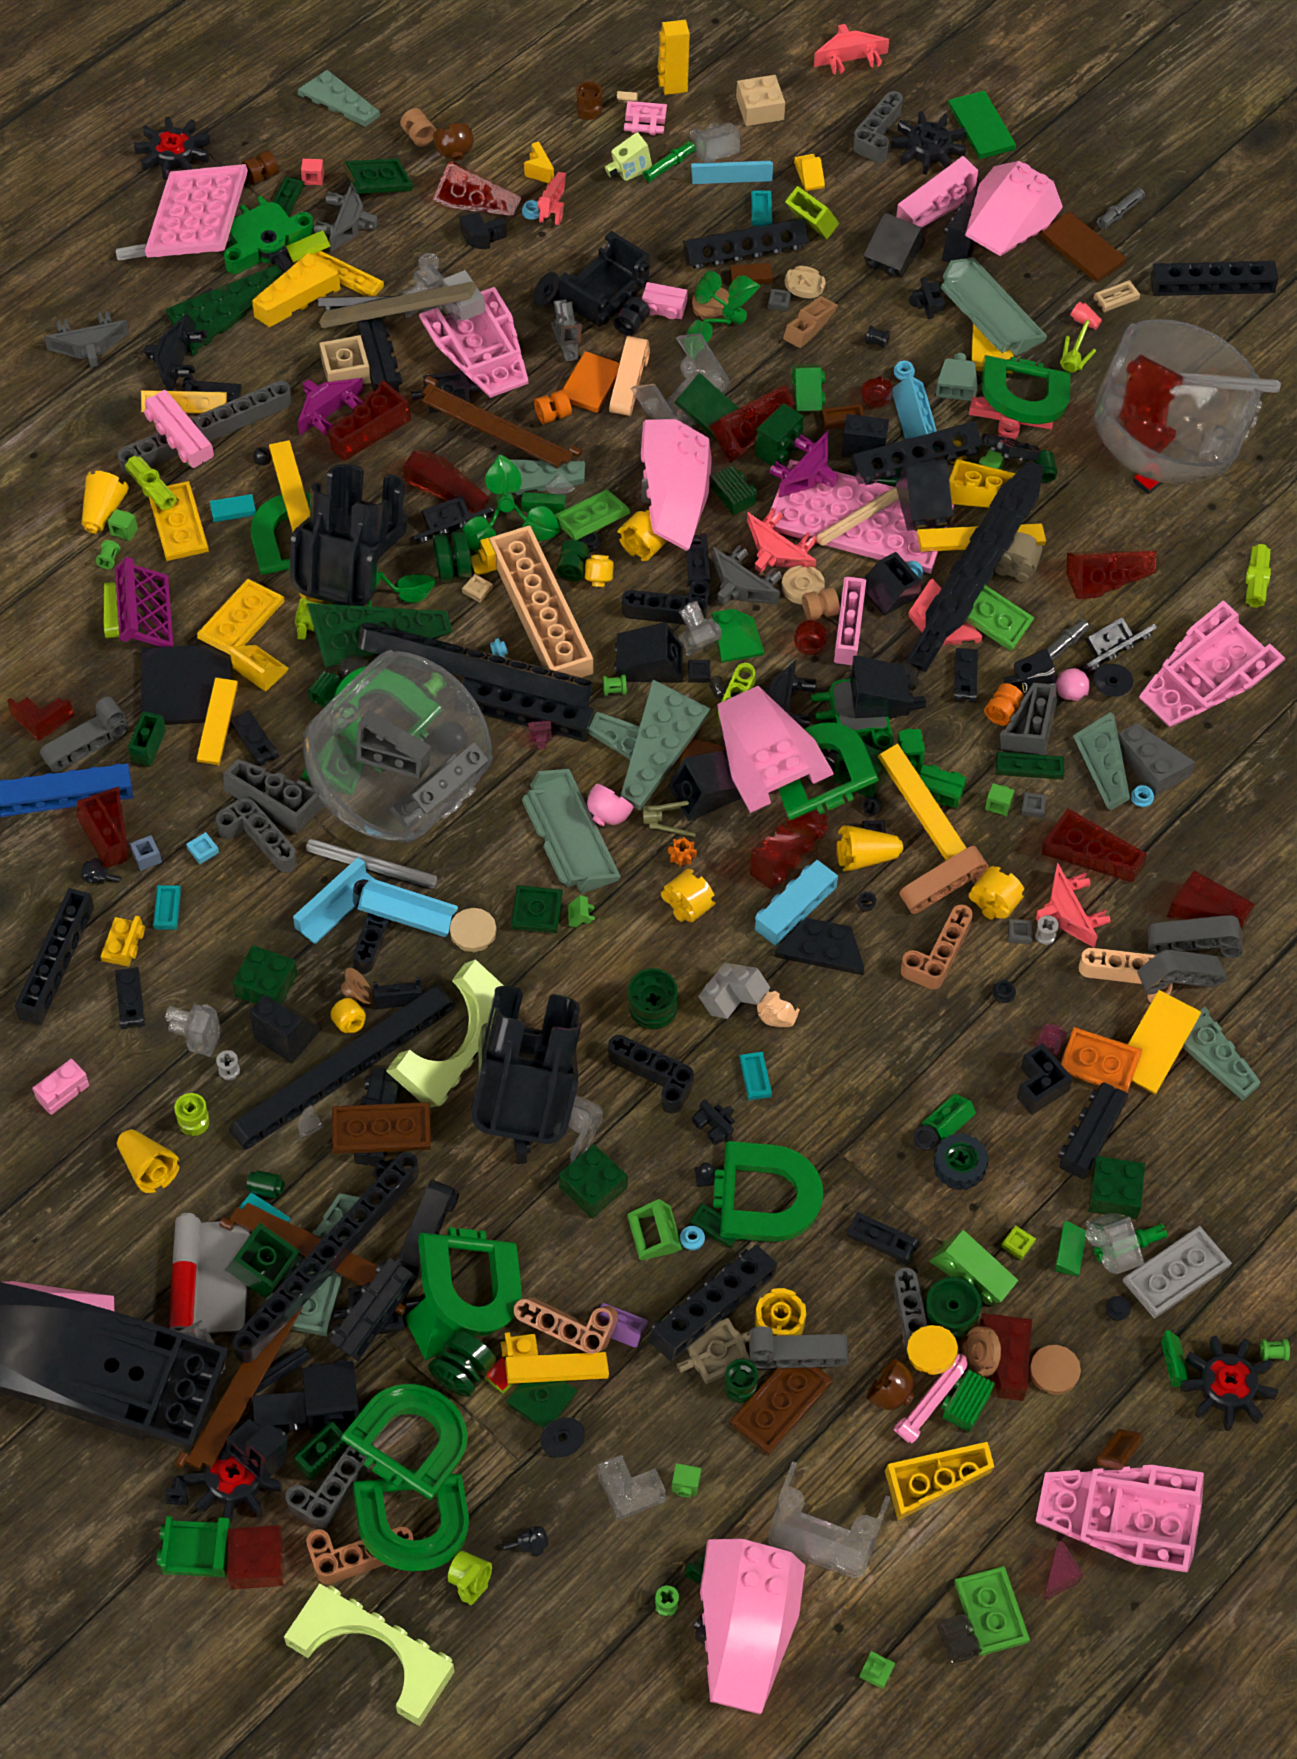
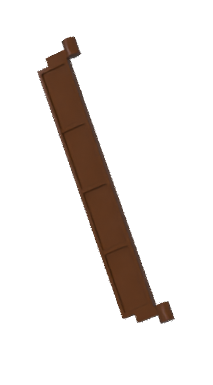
(496, 426)
(352, 1268)
(234, 1402)

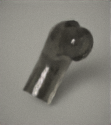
(718, 688)

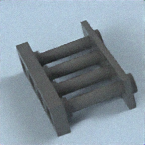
(438, 784)

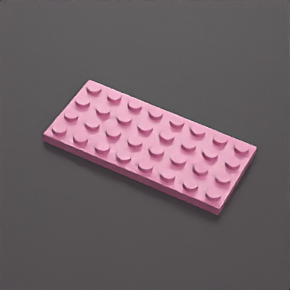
(875, 537)

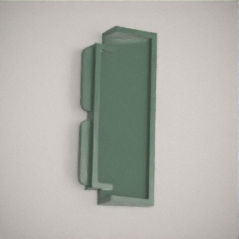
(990, 307)
(569, 831)

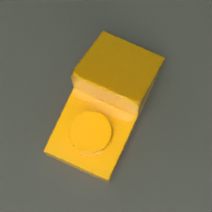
(539, 165)
(810, 171)

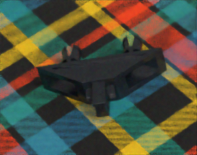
(172, 349)
(782, 688)

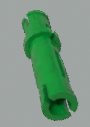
(674, 157)
(1143, 1237)

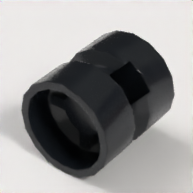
(631, 316)

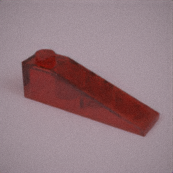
(470, 191)
(442, 479)
(1102, 571)

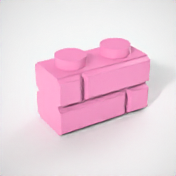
(665, 300)
(61, 1086)

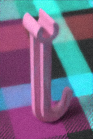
(909, 1427)

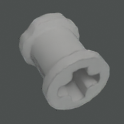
(1046, 930)
(222, 1063)

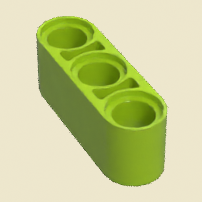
(110, 610)
(738, 684)

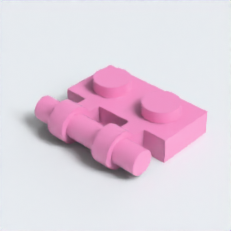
(646, 113)

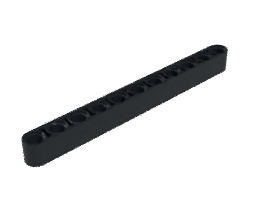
(479, 665)
(341, 1067)
(326, 1266)

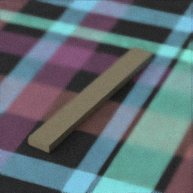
(398, 304)

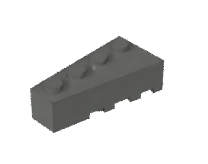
(280, 799)

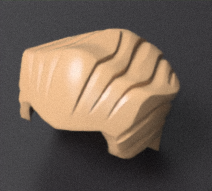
(776, 1011)

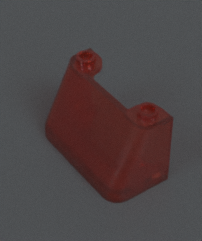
(1147, 406)

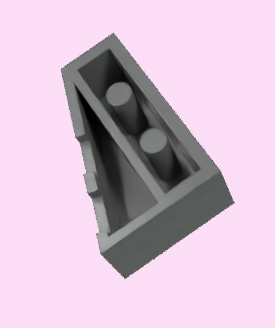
(1032, 722)
(391, 747)
(1153, 759)

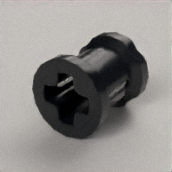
(877, 337)

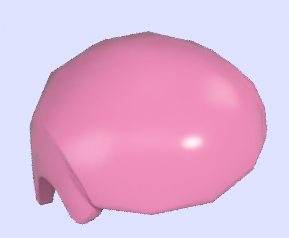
(1072, 684)

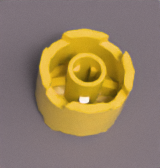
(639, 536)
(997, 893)
(688, 896)
(784, 1304)

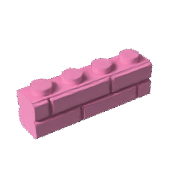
(178, 428)
(850, 620)

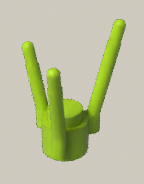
(1071, 360)

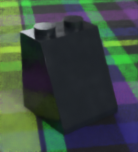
(894, 245)
(863, 434)
(925, 495)
(649, 655)
(880, 688)
(704, 783)
(281, 1028)
(330, 1395)

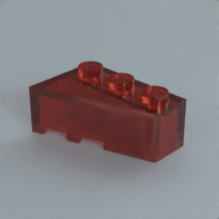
(104, 825)
(1206, 898)
(1013, 1367)

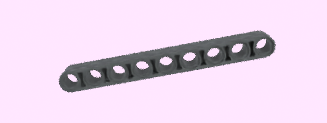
(214, 423)

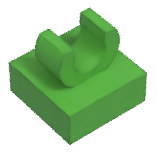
(579, 910)
(877, 1670)

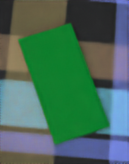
(982, 124)

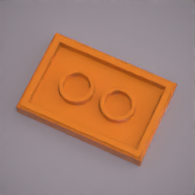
(591, 381)
(1100, 1059)

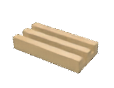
(1119, 298)

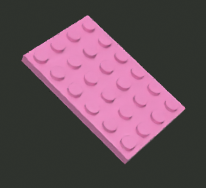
(196, 211)

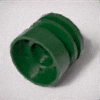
(649, 987)
(462, 1363)

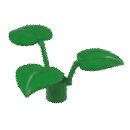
(740, 291)
(502, 479)
(411, 587)

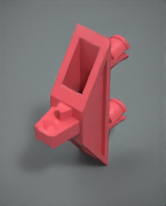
(851, 46)
(776, 549)
(1068, 911)

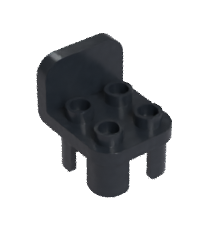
(344, 537)
(526, 1072)

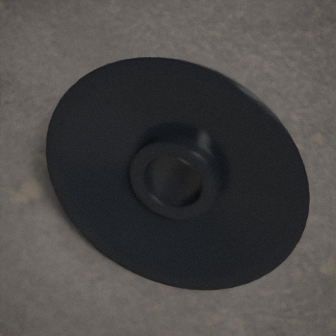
(546, 289)
(1116, 674)
(566, 1443)

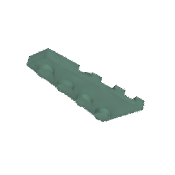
(340, 98)
(538, 474)
(614, 733)
(1104, 759)
(1219, 1056)

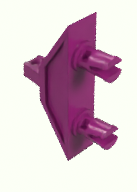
(325, 400)
(809, 470)

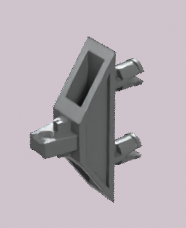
(350, 218)
(566, 329)
(87, 341)
(741, 583)

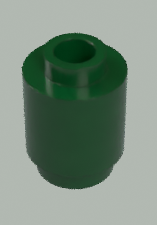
(1047, 459)
(265, 1184)

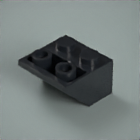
(892, 584)

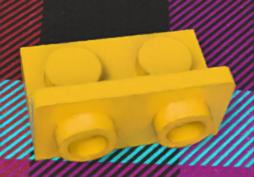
(122, 941)

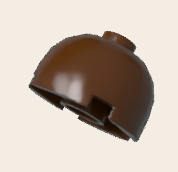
(454, 142)
(892, 1387)

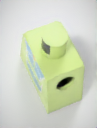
(630, 158)

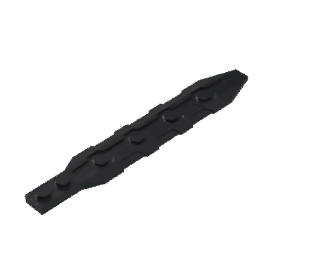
(977, 564)

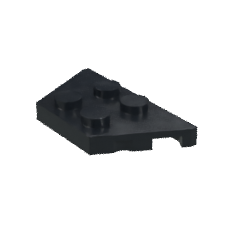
(823, 946)

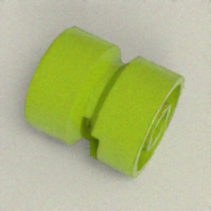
(192, 1114)

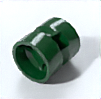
(572, 560)
(740, 1380)

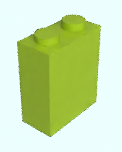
(814, 212)

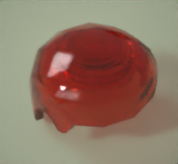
(877, 392)
(810, 637)

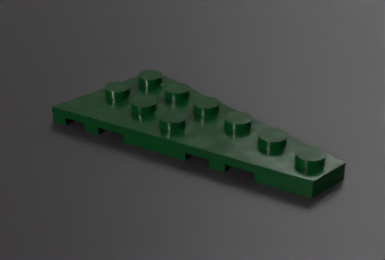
(223, 306)
(339, 626)

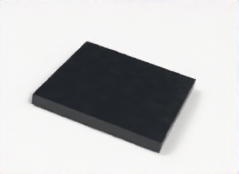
(181, 681)

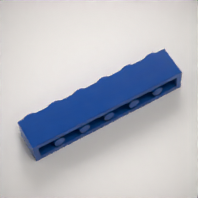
(62, 789)

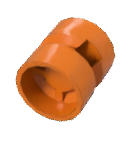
(559, 403)
(1003, 704)

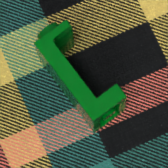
(194, 1548)

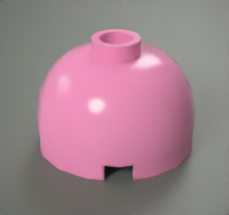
(607, 806)

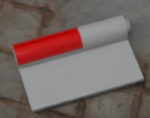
(199, 1279)

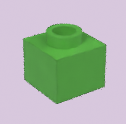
(992, 459)
(122, 524)
(999, 799)
(686, 1480)

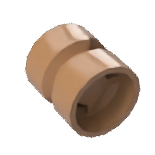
(417, 127)
(820, 604)

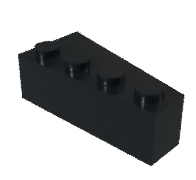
(957, 244)

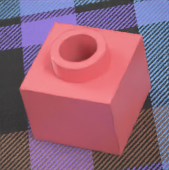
(312, 171)

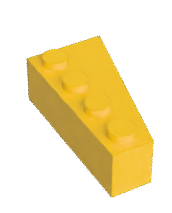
(673, 57)
(295, 290)
(975, 483)
(932, 1477)

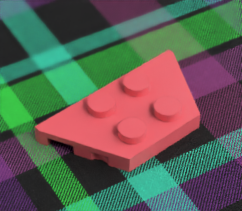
(918, 616)

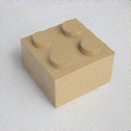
(760, 100)
(345, 359)

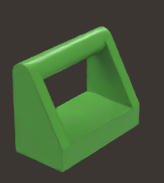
(666, 1227)

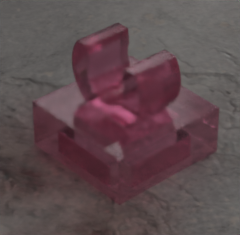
(540, 733)
(1052, 1038)

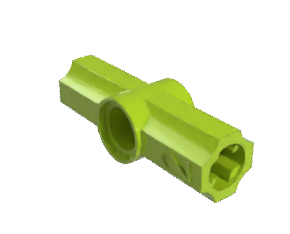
(150, 482)
(1258, 576)

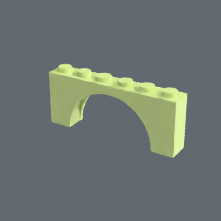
(433, 1079)
(332, 1615)

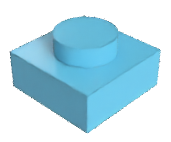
(202, 848)

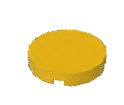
(932, 1349)

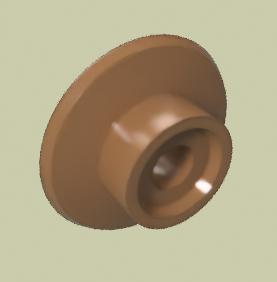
(357, 987)

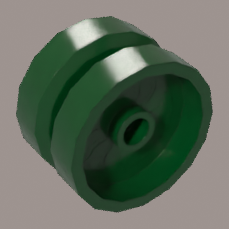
(452, 556)
(953, 1305)

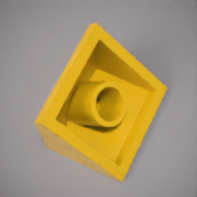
(257, 665)

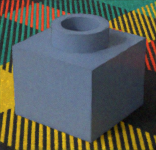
(145, 853)

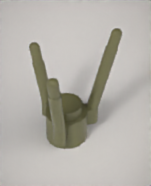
(653, 814)

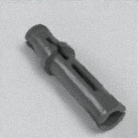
(1116, 211)
(1068, 637)

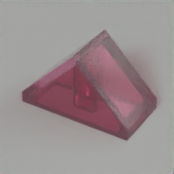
(1063, 1572)

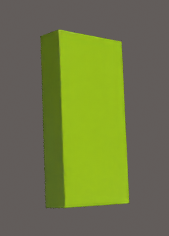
(310, 244)

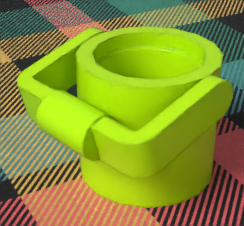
(303, 620)
(469, 1575)

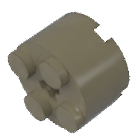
(1021, 558)

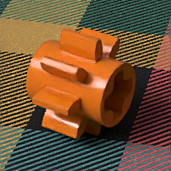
(682, 852)

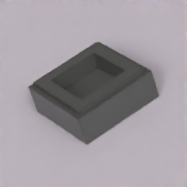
(779, 300)
(1033, 805)
(1020, 931)

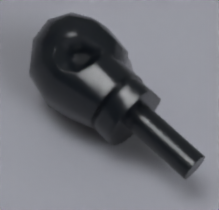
(95, 873)
(531, 1539)

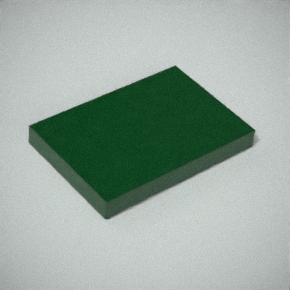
(378, 175)
(704, 403)

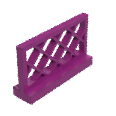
(129, 601)

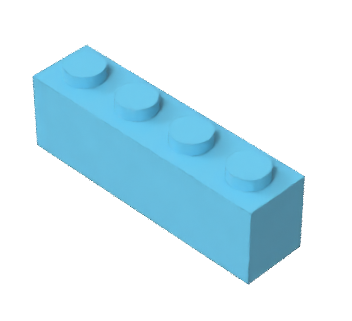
(795, 902)

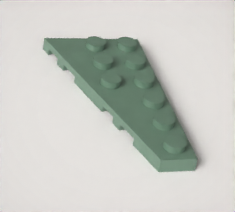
(664, 733)
(318, 1310)

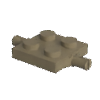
(716, 1351)

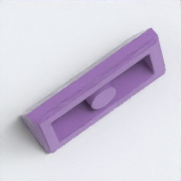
(628, 1328)

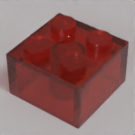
(255, 1557)

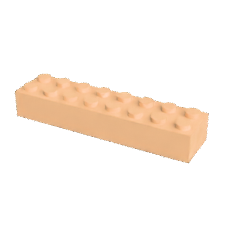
(540, 603)

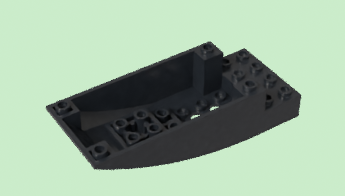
(57, 1356)

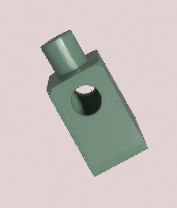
(957, 379)

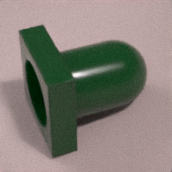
(695, 1570)

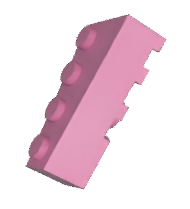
(939, 194)

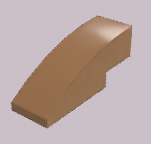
(809, 321)

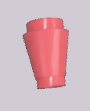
(1083, 312)

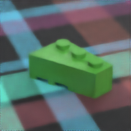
(966, 1259)

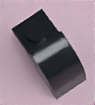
(480, 234)

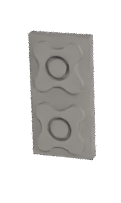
(1177, 1272)

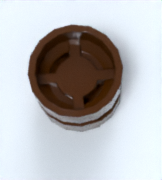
(589, 100)
(262, 166)

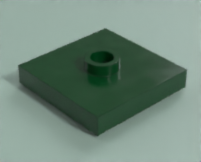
(536, 909)
(542, 1400)

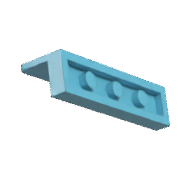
(732, 172)
(913, 409)
(331, 903)
(406, 907)

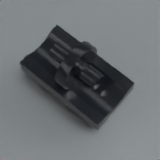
(925, 299)
(718, 1119)

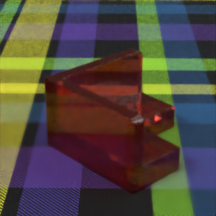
(38, 721)

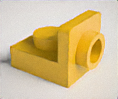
(485, 559)
(519, 1345)

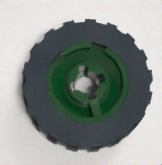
(951, 1170)

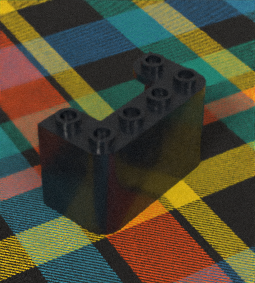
(608, 281)

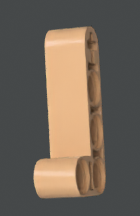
(633, 359)
(1091, 966)

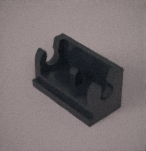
(396, 995)

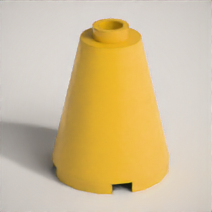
(101, 498)
(866, 847)
(147, 1161)

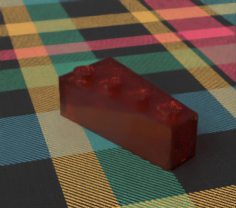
(369, 422)
(739, 429)
(787, 847)
(1092, 847)

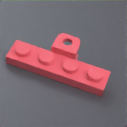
(549, 201)
(981, 408)

